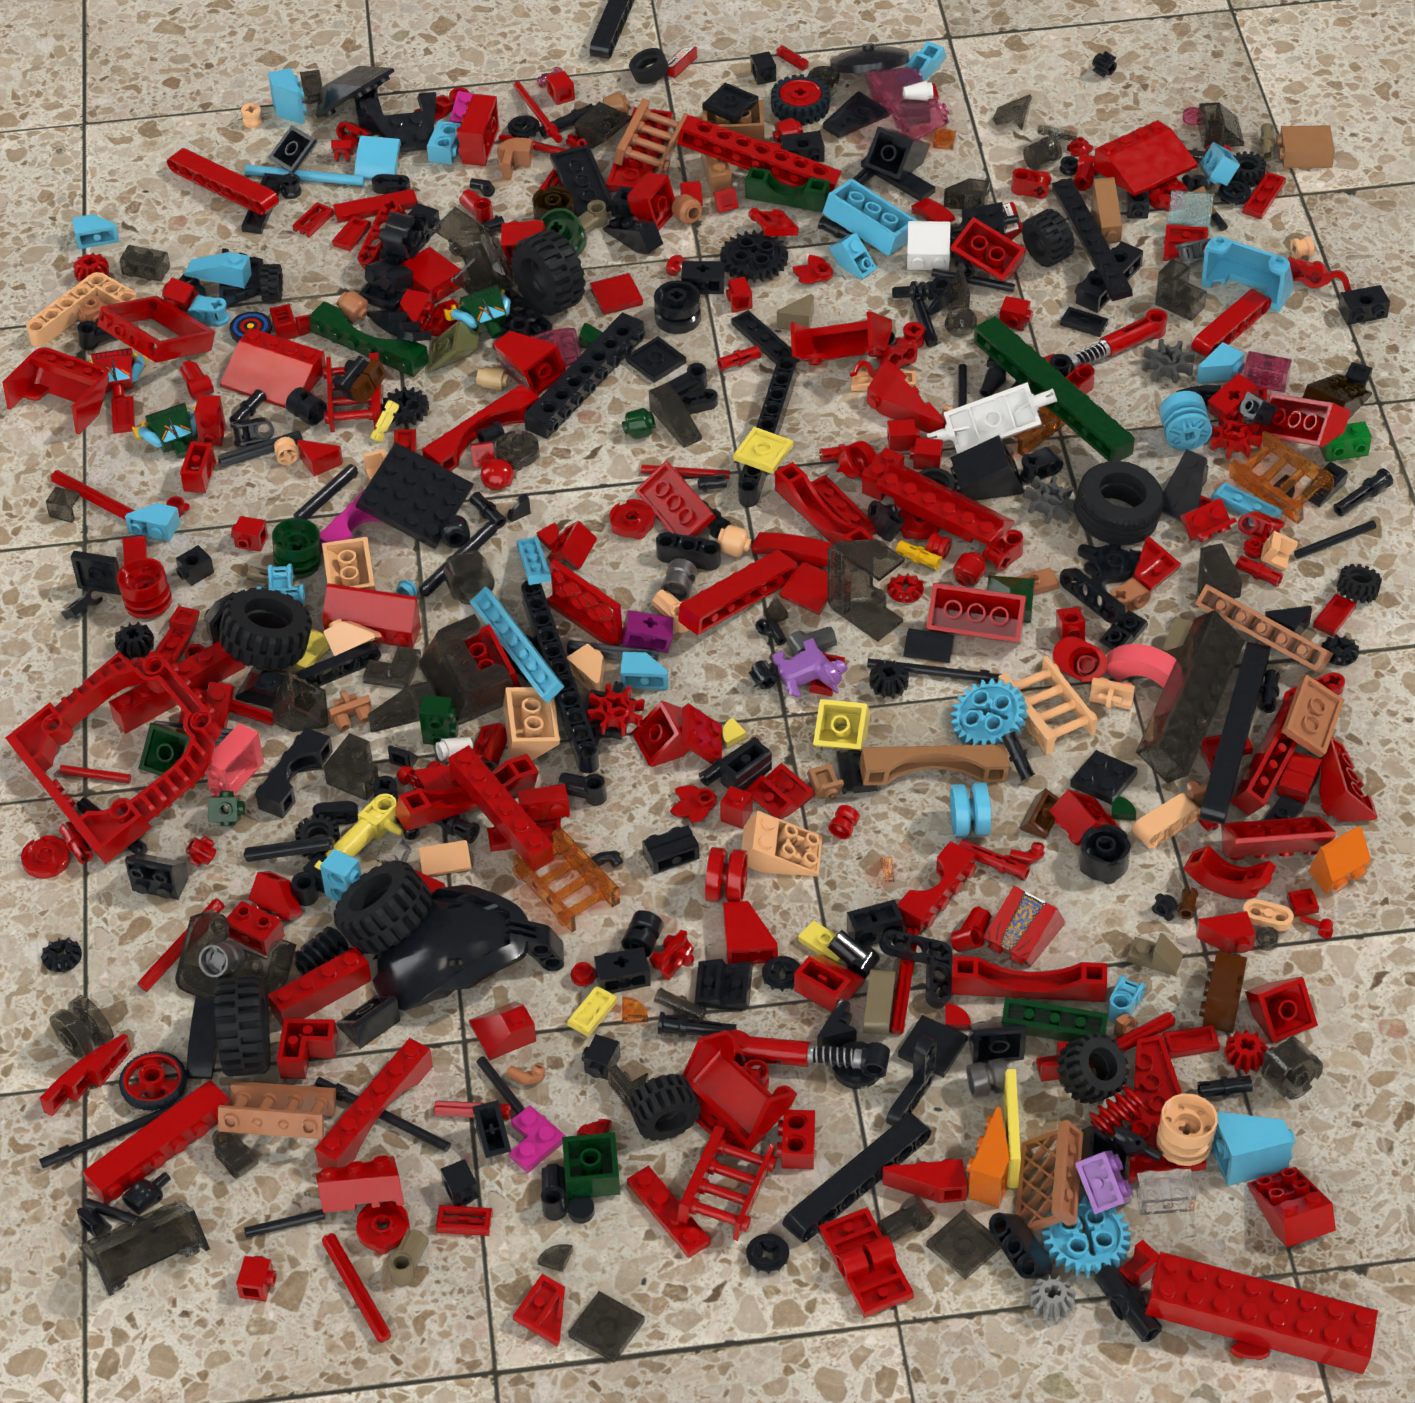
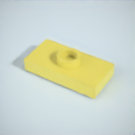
(817, 939)
(592, 1011)

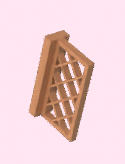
(1064, 1176)

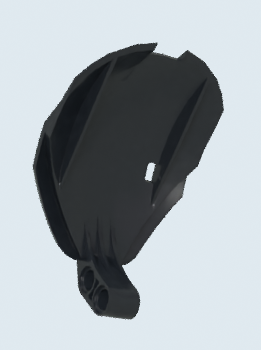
(468, 927)

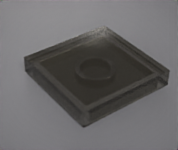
(963, 1244)

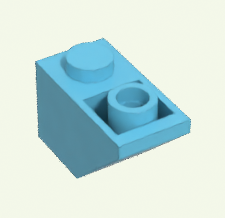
(853, 256)
(154, 521)

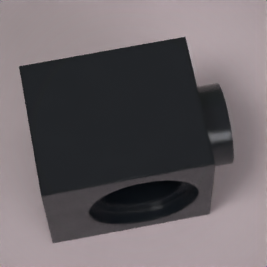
(763, 68)
(620, 205)
(1137, 205)
(194, 565)
(459, 1183)

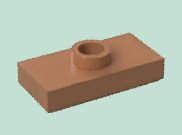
(1044, 580)

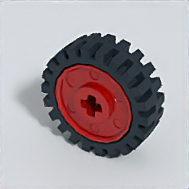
(800, 99)

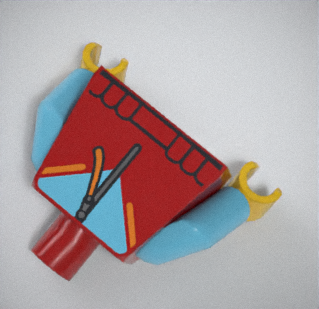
(121, 369)

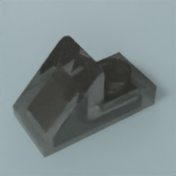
(1015, 110)
(622, 1083)

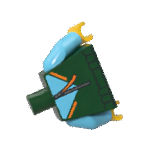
(482, 311)
(169, 429)

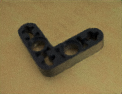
(932, 961)
(923, 1075)

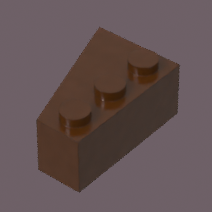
(1223, 991)

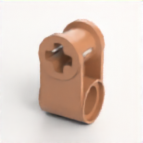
(1132, 595)

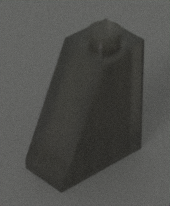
(1218, 572)

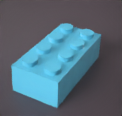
(869, 216)

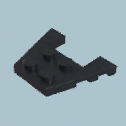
(411, 128)

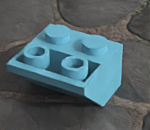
(287, 95)

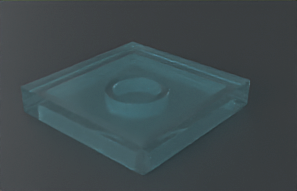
(1190, 208)

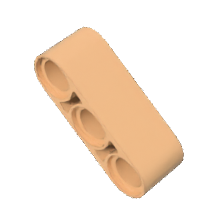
(1166, 820)

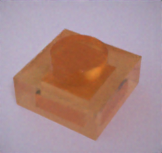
(944, 139)

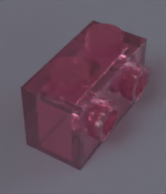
(1266, 370)

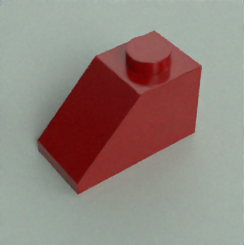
(1227, 932)

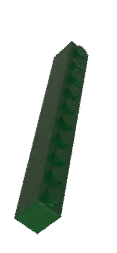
(1073, 405)

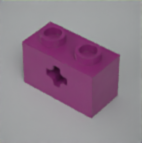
(647, 631)

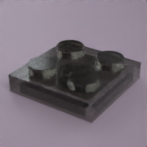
(606, 1326)

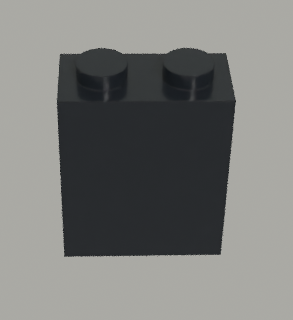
(895, 153)
(986, 471)

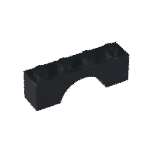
(308, 751)

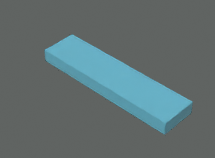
(533, 561)

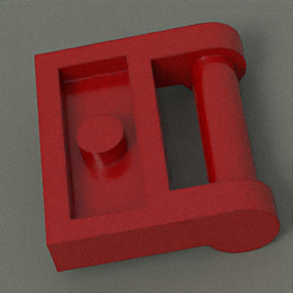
(774, 222)

